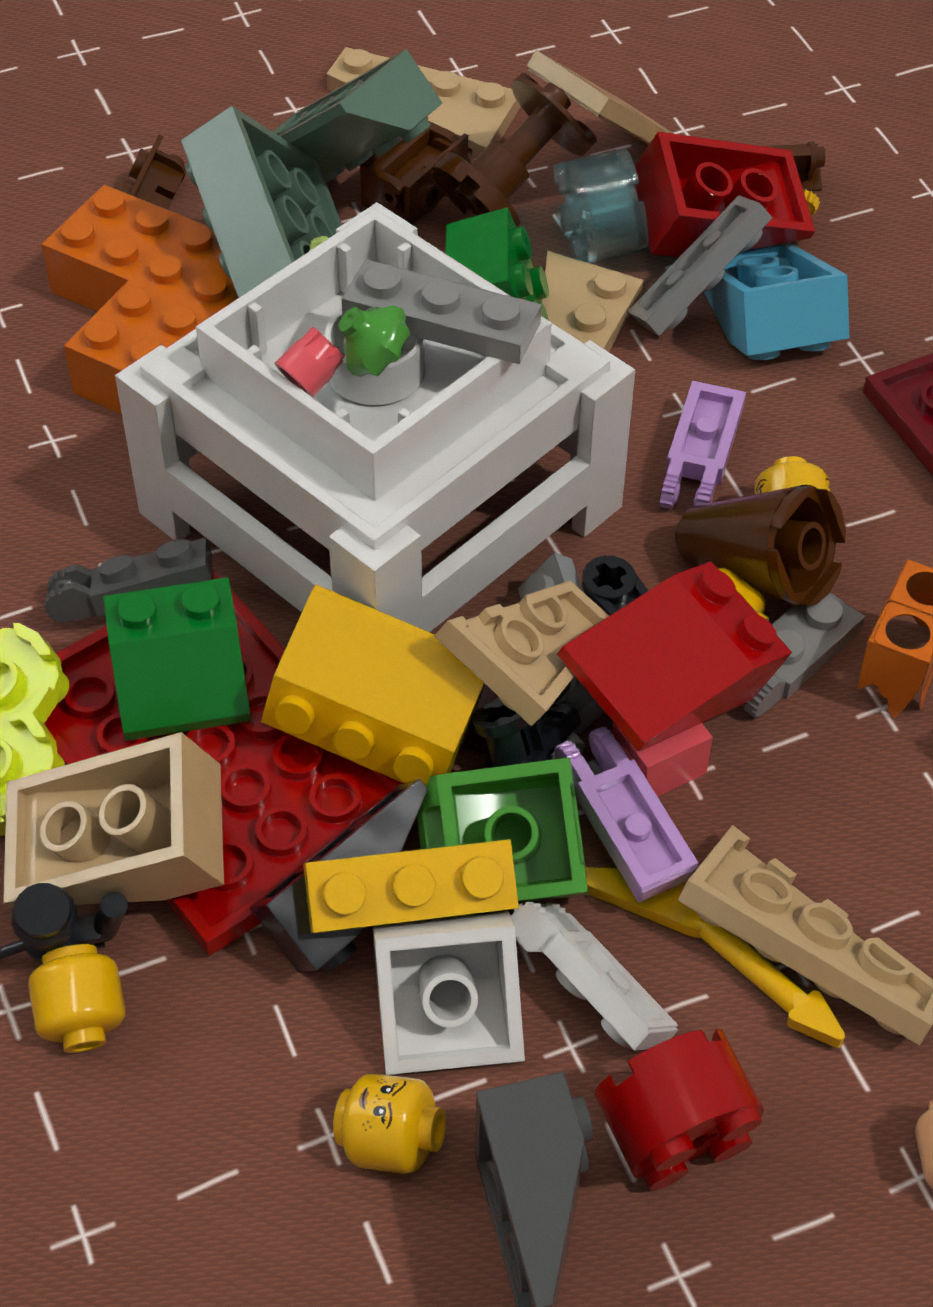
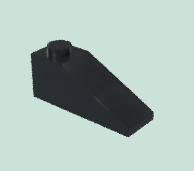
(285, 906)

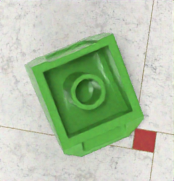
(516, 802)

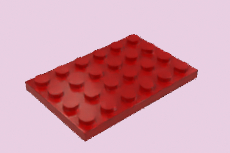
(276, 789)

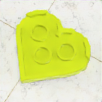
(28, 694)

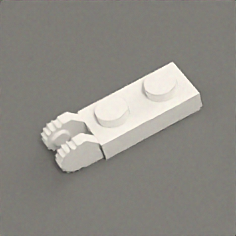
(593, 974)

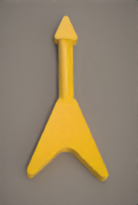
(805, 1011)

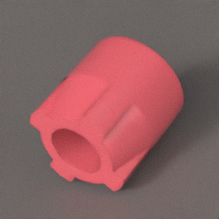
(310, 362)

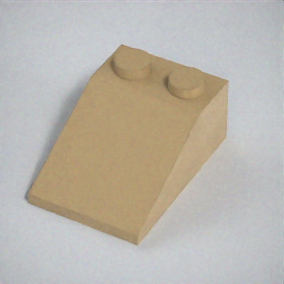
(118, 823)

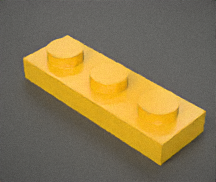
(410, 886)

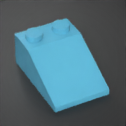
(780, 301)

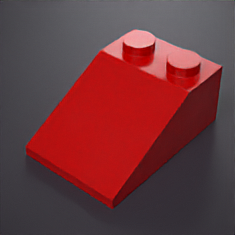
(696, 178)
(676, 656)

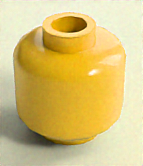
(76, 997)

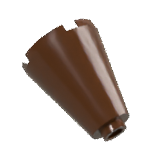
(771, 540)

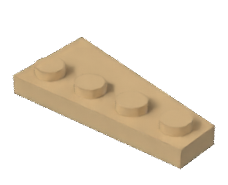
(467, 104)

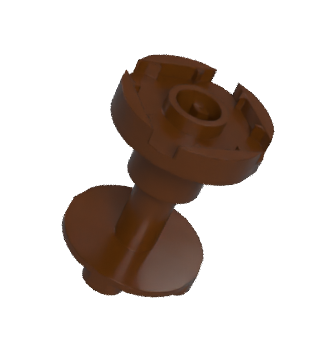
(501, 168)

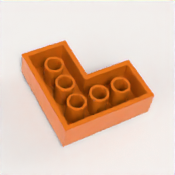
(144, 276)

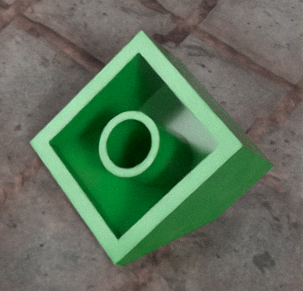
(176, 658)

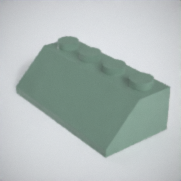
(363, 116)

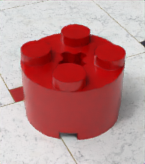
(679, 1105)

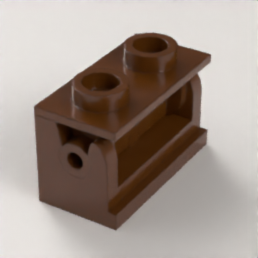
(404, 176)

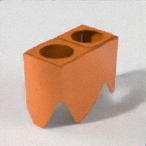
(895, 669)

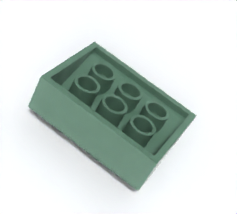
(257, 196)

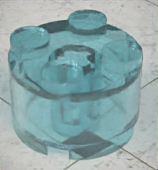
(601, 206)

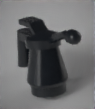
(48, 920)

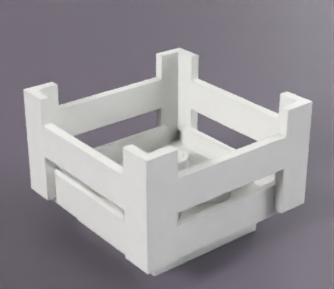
(371, 458)

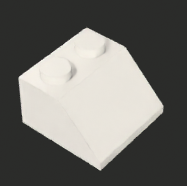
(449, 992)

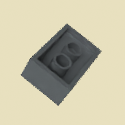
(530, 1171)

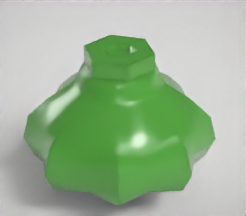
(373, 338)

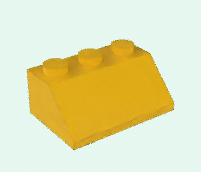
(372, 690)

